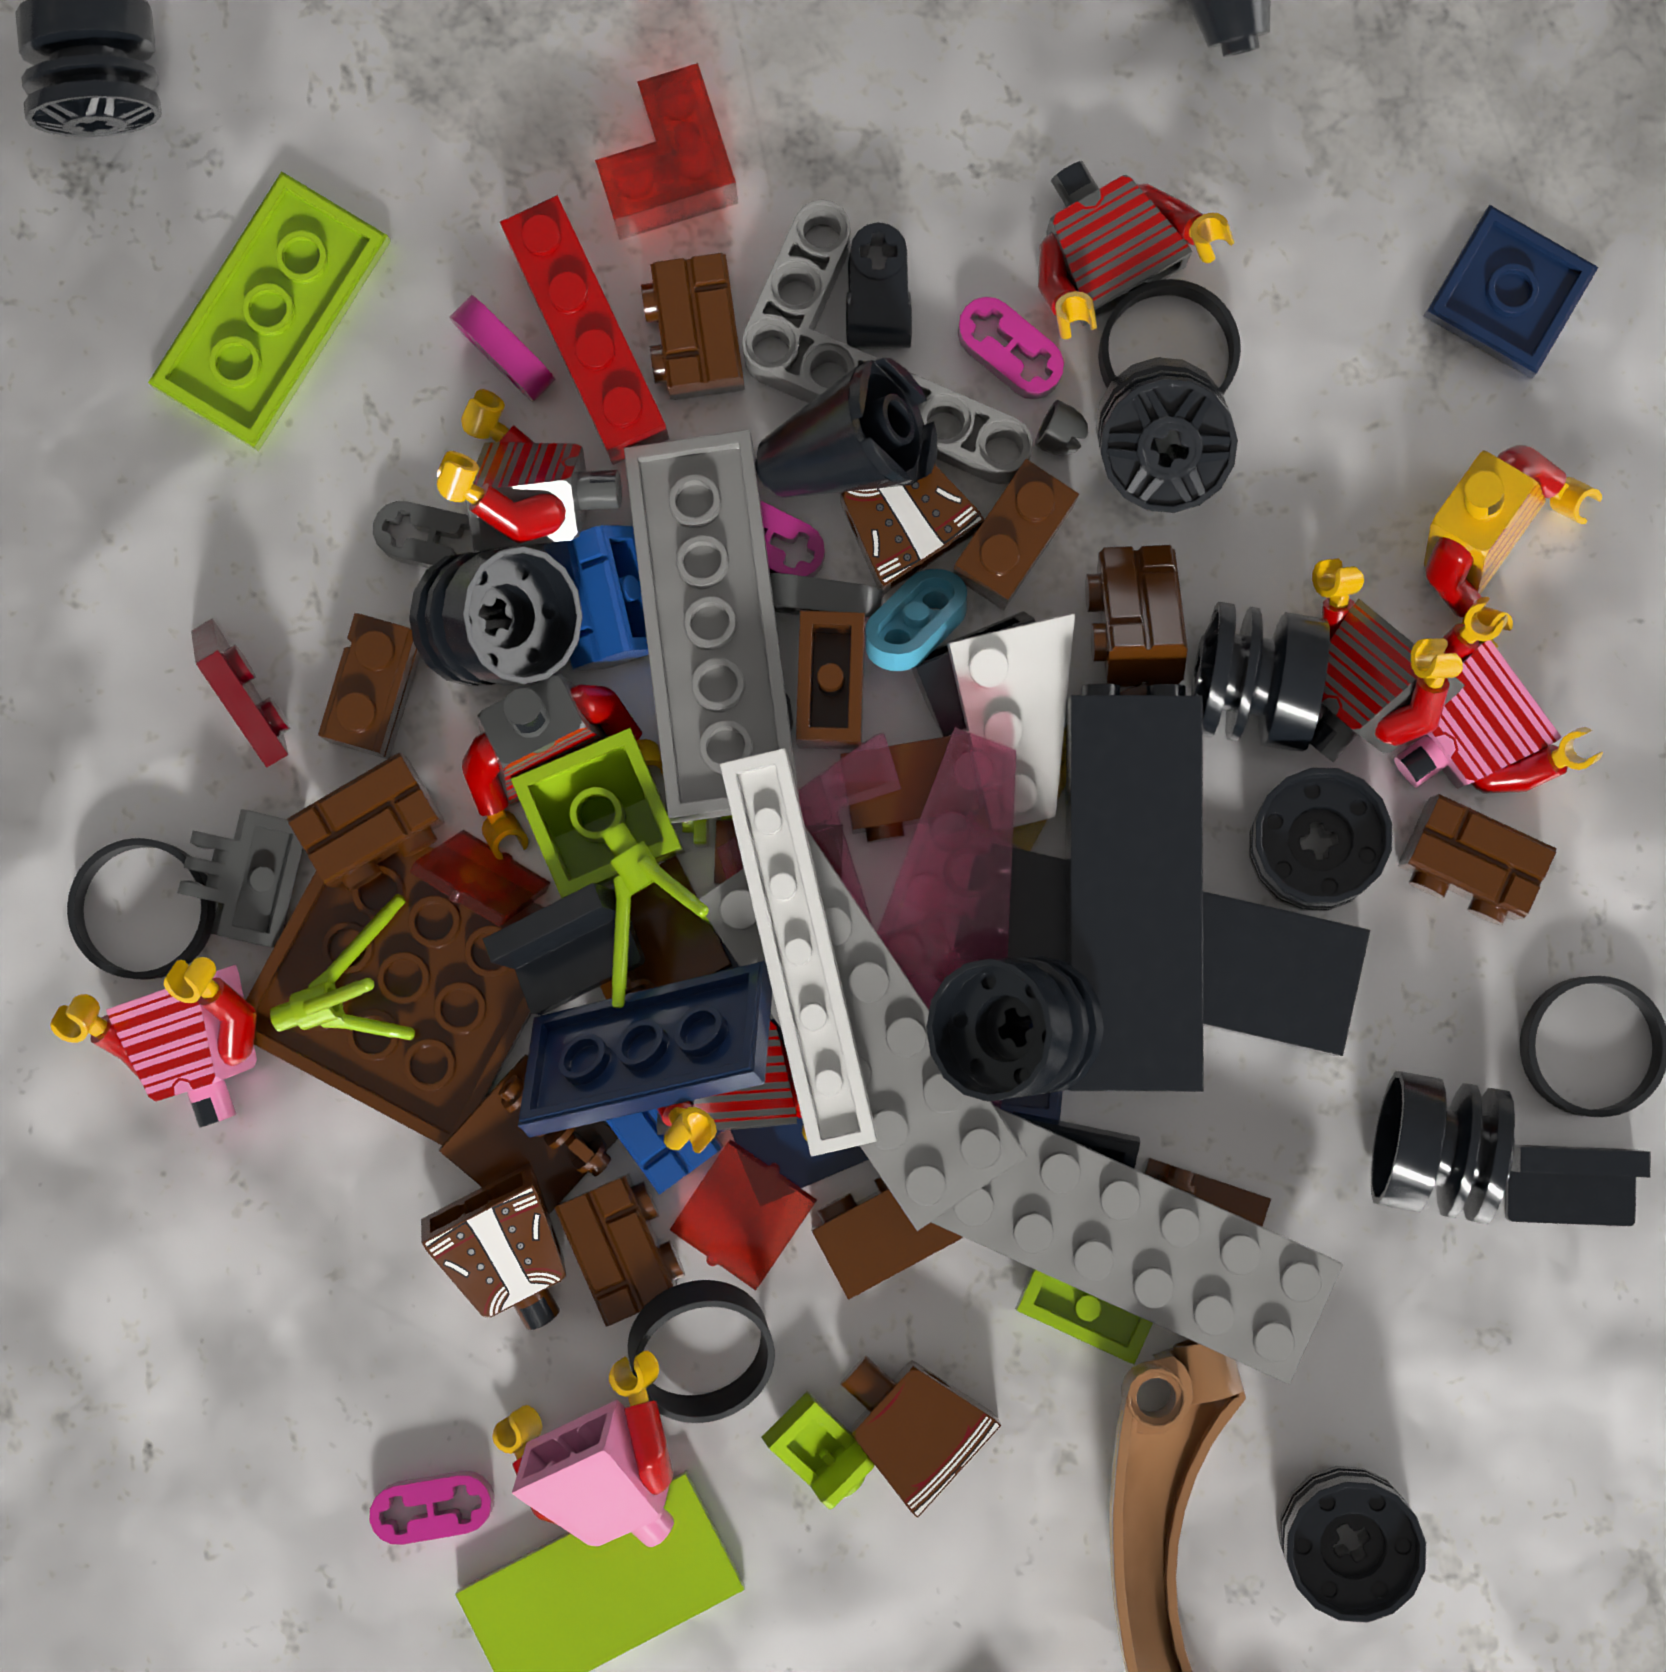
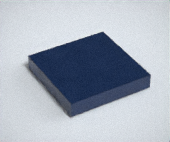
(1510, 291)

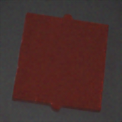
(477, 879)
(743, 1214)

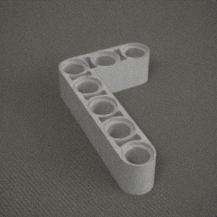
(808, 348)

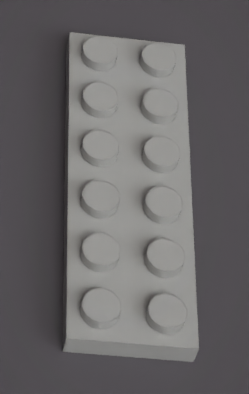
(707, 614)
(930, 1136)
(1151, 1250)

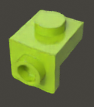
(819, 1450)

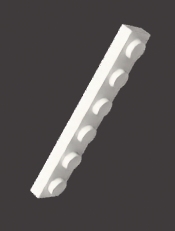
(798, 952)

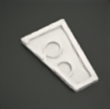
(1017, 695)

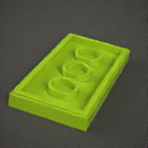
(269, 311)
(588, 1604)

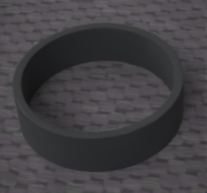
(1181, 289)
(76, 900)
(1658, 1035)
(728, 1399)

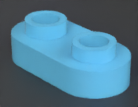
(906, 626)

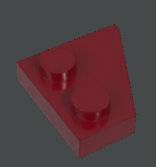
(231, 679)

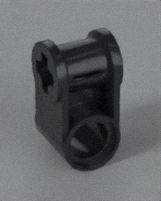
(878, 299)

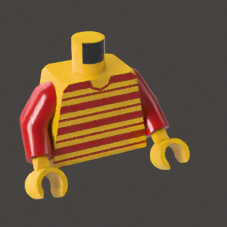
(1488, 518)

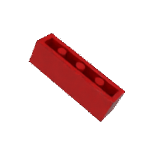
(584, 328)

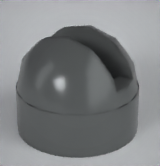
(1061, 429)

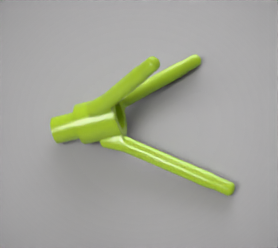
(636, 871)
(323, 1002)

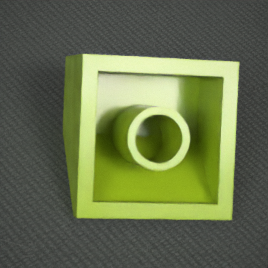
(585, 797)

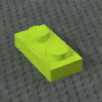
(1083, 1316)

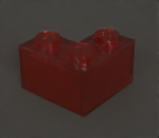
(681, 170)

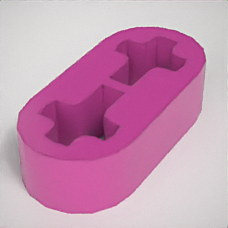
(1020, 337)
(502, 348)
(789, 529)
(434, 1523)

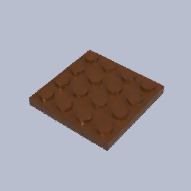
(426, 976)

